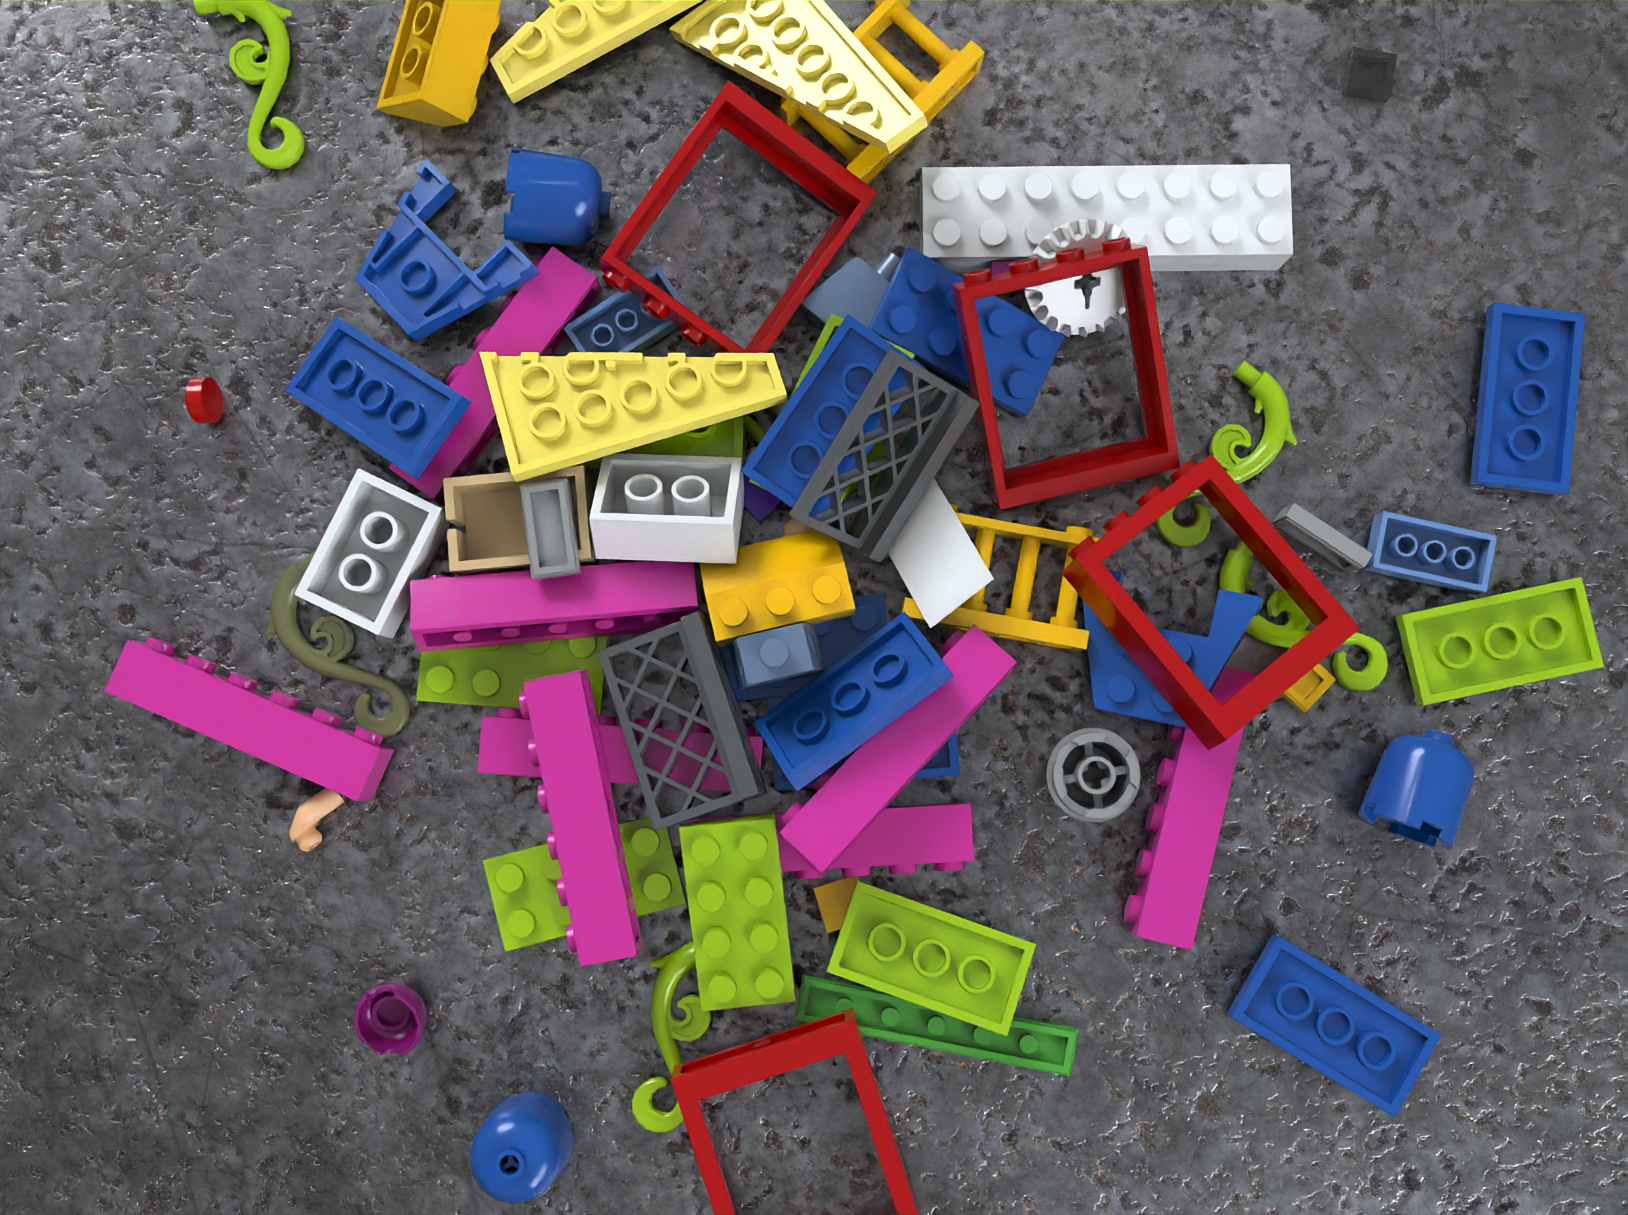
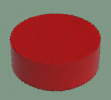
(204, 400)

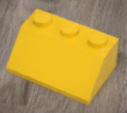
(439, 60)
(777, 586)

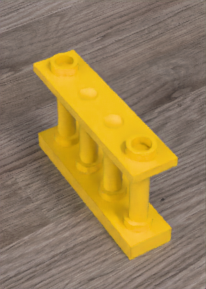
(955, 73)
(1017, 621)

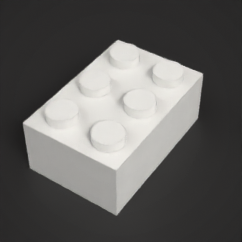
(668, 508)
(372, 553)

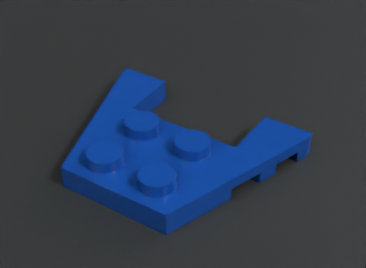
(421, 277)
(1125, 689)

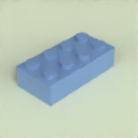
(621, 322)
(1430, 552)

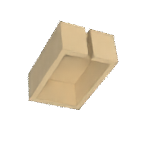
(495, 520)

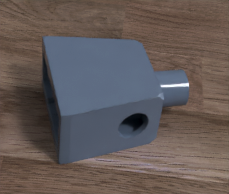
(851, 290)
(776, 655)

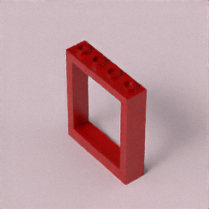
(785, 151)
(1096, 466)
(1153, 653)
(774, 1056)

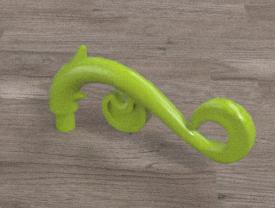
(269, 73)
(1278, 428)
(1235, 578)
(666, 1031)

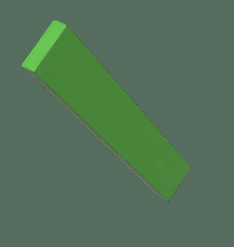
(1029, 1042)

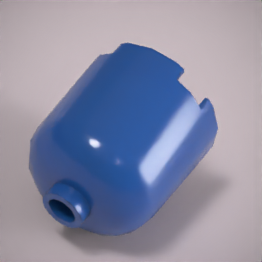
(554, 198)
(1421, 788)
(532, 1131)

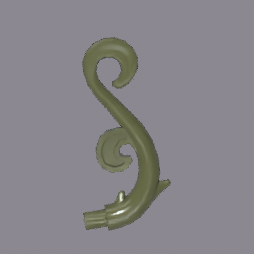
(328, 661)

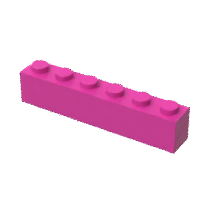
(528, 323)
(517, 609)
(249, 719)
(506, 750)
(890, 759)
(582, 817)
(1184, 830)
(896, 840)

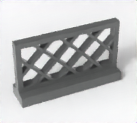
(906, 470)
(720, 708)

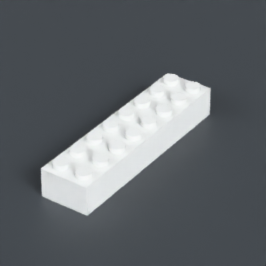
(1181, 212)

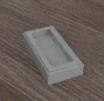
(550, 529)
(1322, 538)

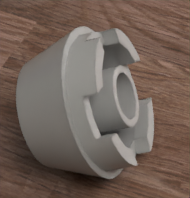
(1093, 775)

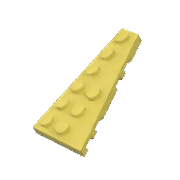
(603, 403)

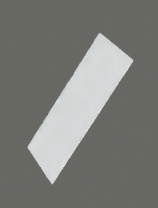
(937, 557)

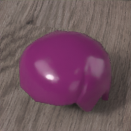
(390, 1018)

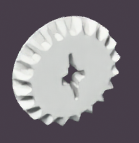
(1062, 303)

